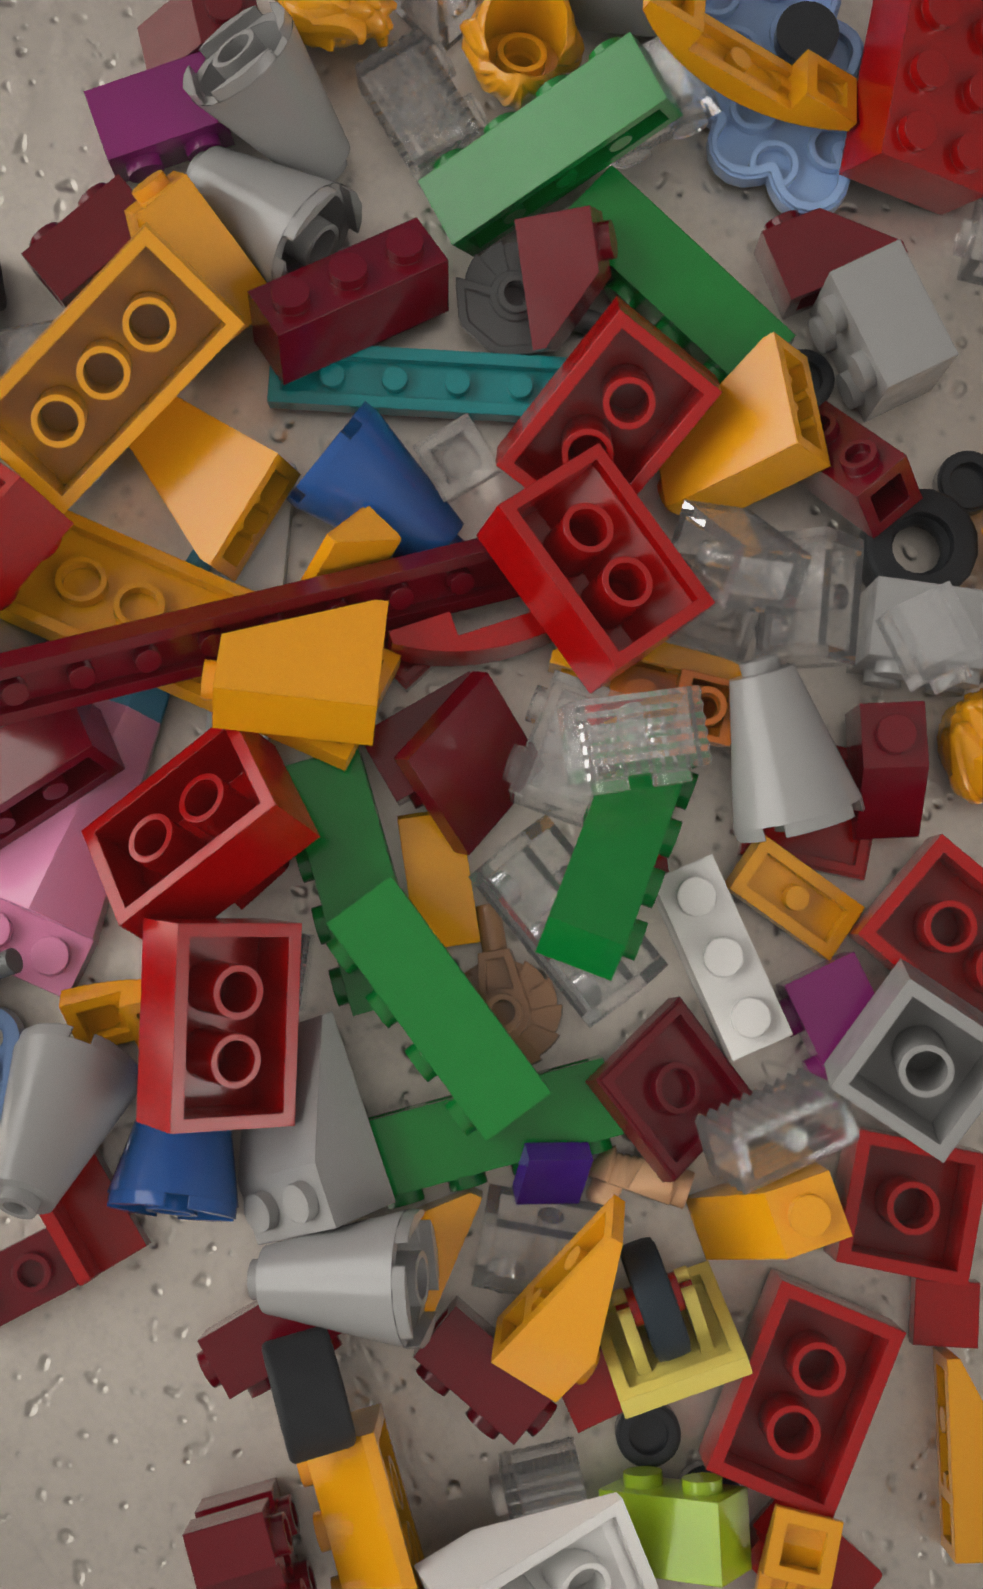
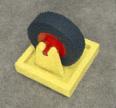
(668, 1333)

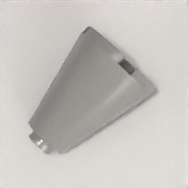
(269, 92)
(274, 210)
(783, 756)
(57, 1113)
(354, 1279)

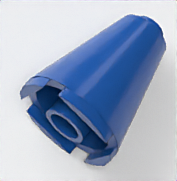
(376, 470)
(176, 1175)

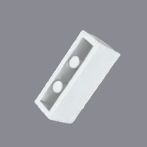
(720, 959)

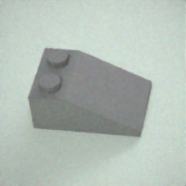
(327, 1163)

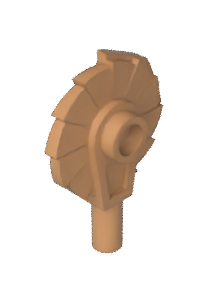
(514, 990)

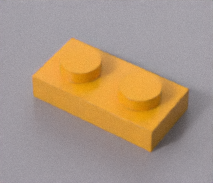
(794, 897)

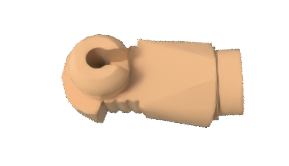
(615, 1171)

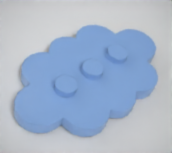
(753, 149)

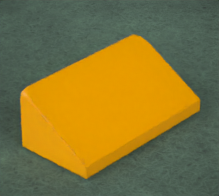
(354, 543)

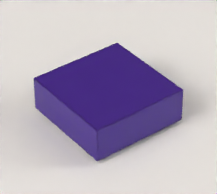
(552, 1173)

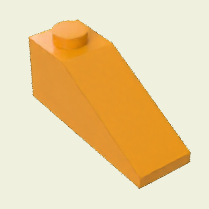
(557, 1322)
(959, 1458)

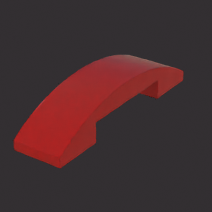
(438, 643)

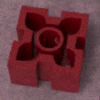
(247, 1541)

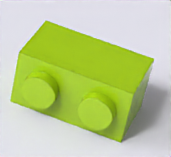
(688, 1525)

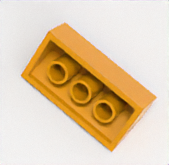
(365, 1509)

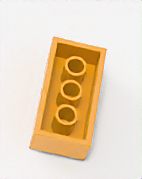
(109, 367)

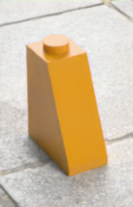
(195, 231)
(753, 437)
(214, 482)
(301, 675)
(771, 1222)

